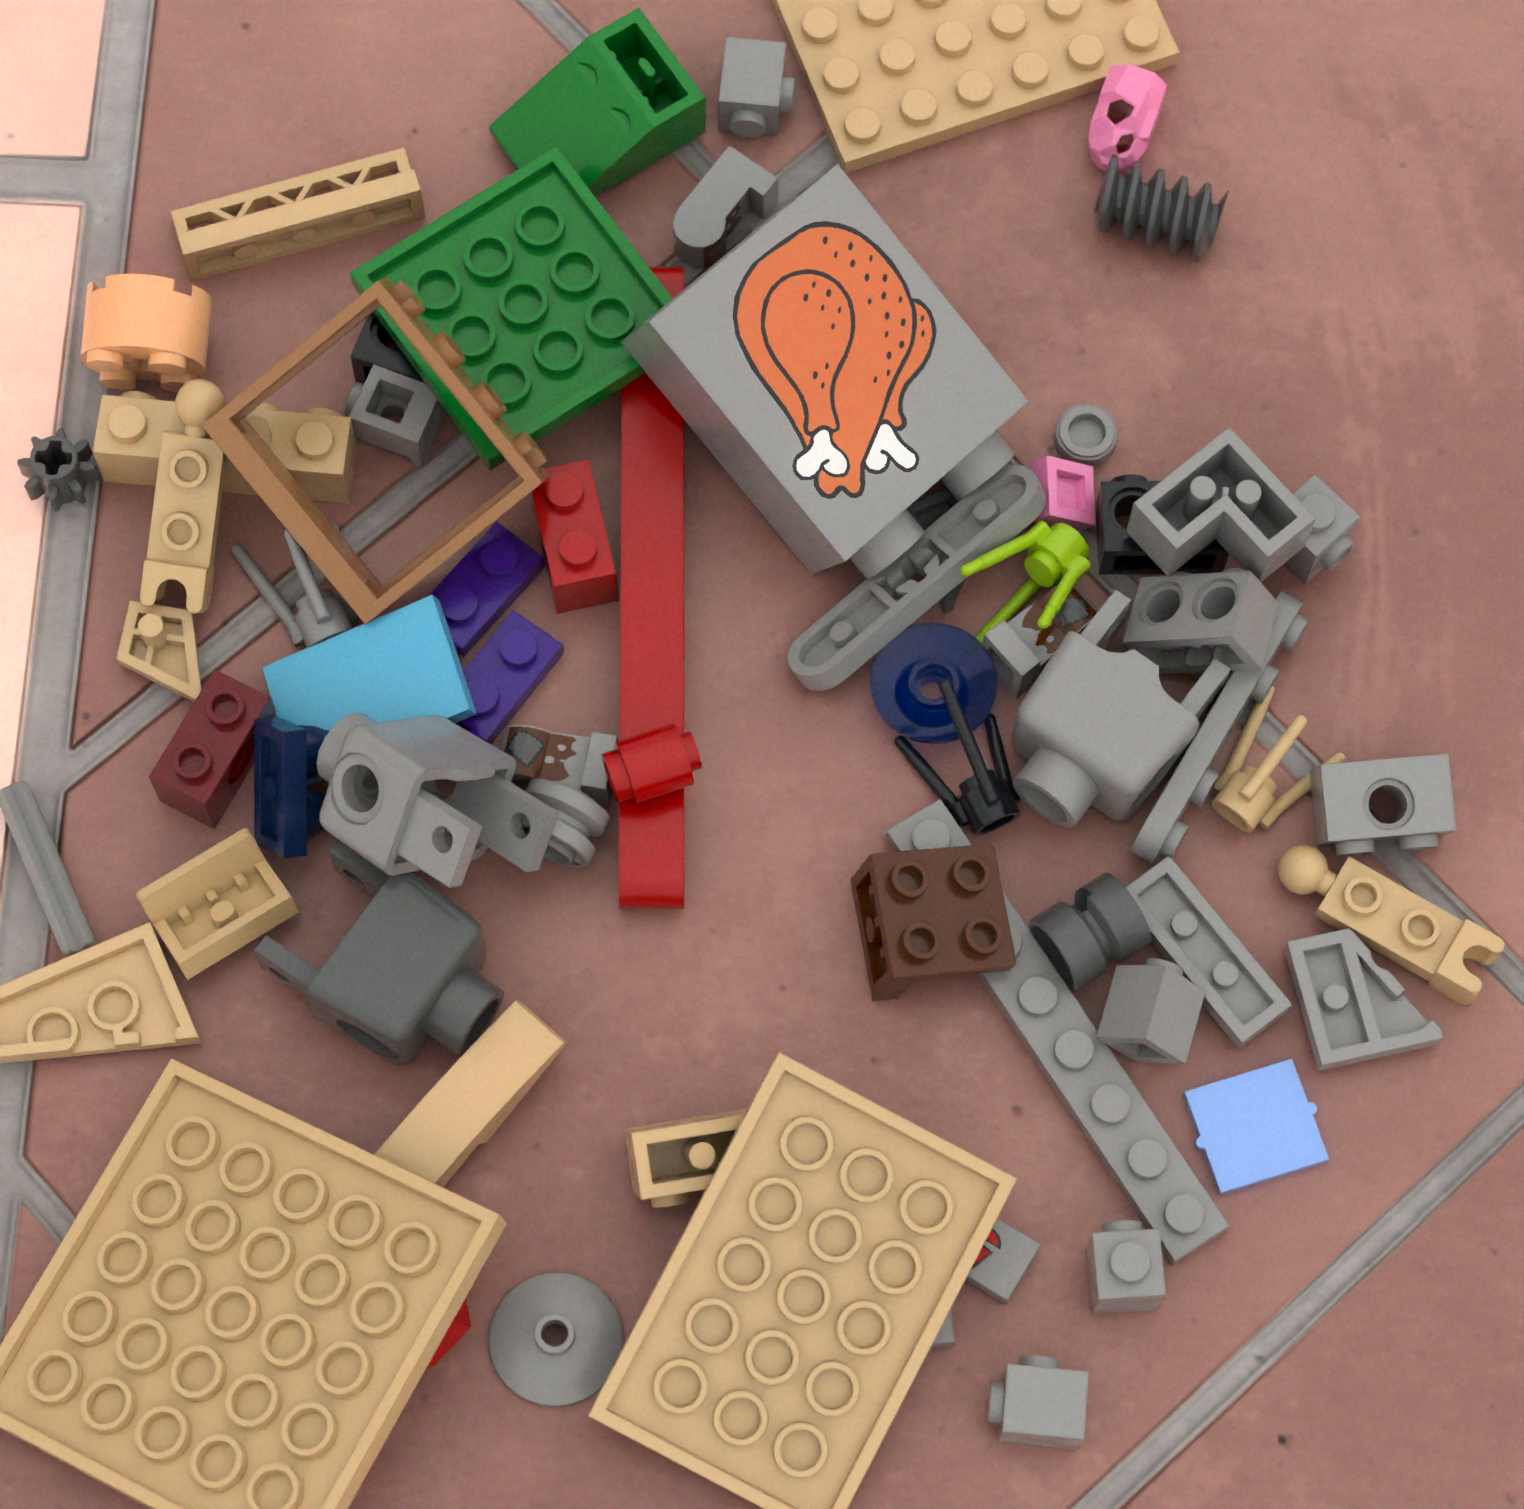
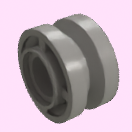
(577, 820)

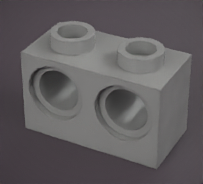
(1201, 617)

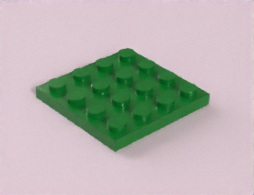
(532, 295)

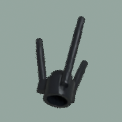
(986, 798)

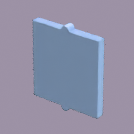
(1255, 1126)

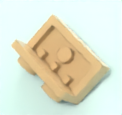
(216, 903)

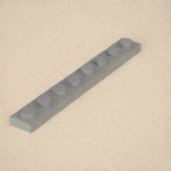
(1085, 1072)

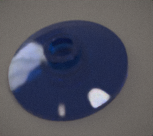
(924, 656)

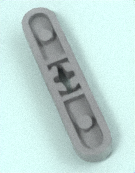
(891, 603)
(1193, 776)

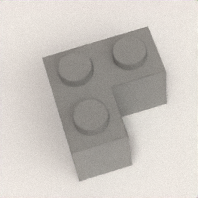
(1223, 497)

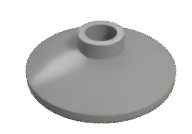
(563, 1372)

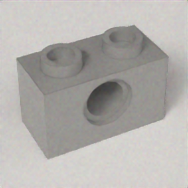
(1416, 783)

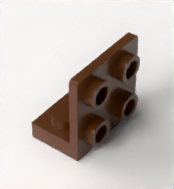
(931, 916)

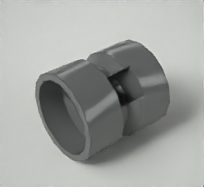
(1096, 927)

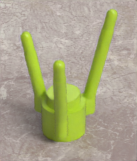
(1054, 557)

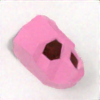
(1125, 116)

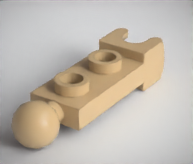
(186, 502)
(1394, 921)

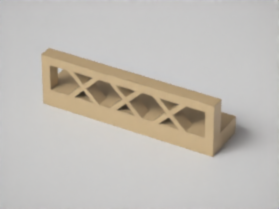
(298, 223)

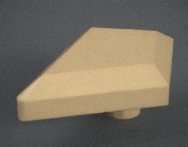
(162, 647)

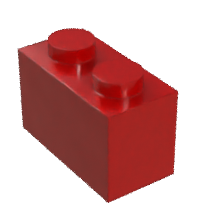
(574, 538)

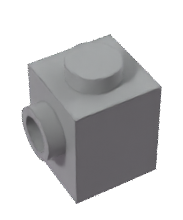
(754, 87)
(1331, 533)
(1151, 1012)
(1125, 1268)
(1039, 1404)

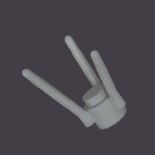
(319, 612)

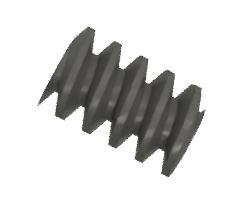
(1158, 209)

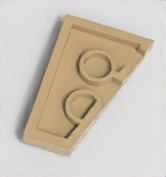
(96, 1003)

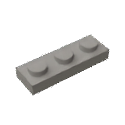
(1212, 957)

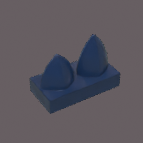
(283, 806)

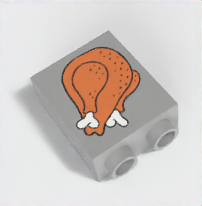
(831, 379)

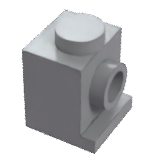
(391, 394)

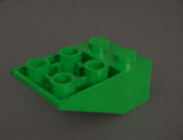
(607, 106)

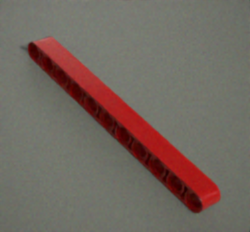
(652, 626)

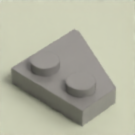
(1351, 1003)

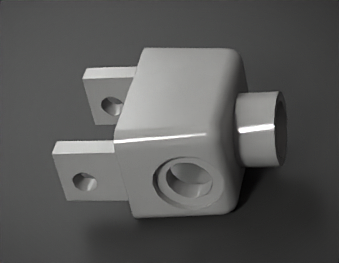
(1103, 725)
(397, 819)

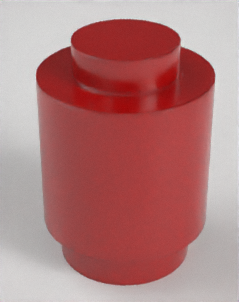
(651, 764)

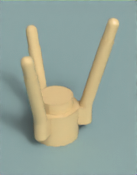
(1247, 795)

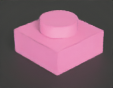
(1068, 492)

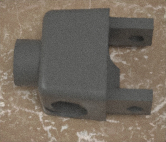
(399, 969)

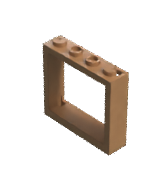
(302, 515)

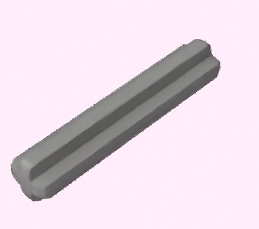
(45, 869)

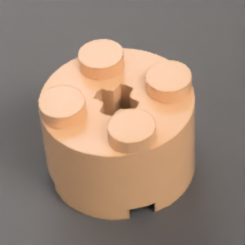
(145, 332)

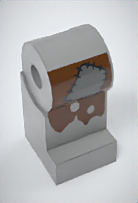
(719, 205)
(1024, 649)
(560, 758)

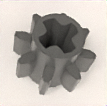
(59, 456)

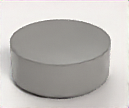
(1086, 435)

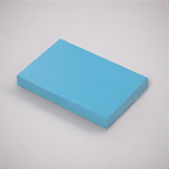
(384, 669)

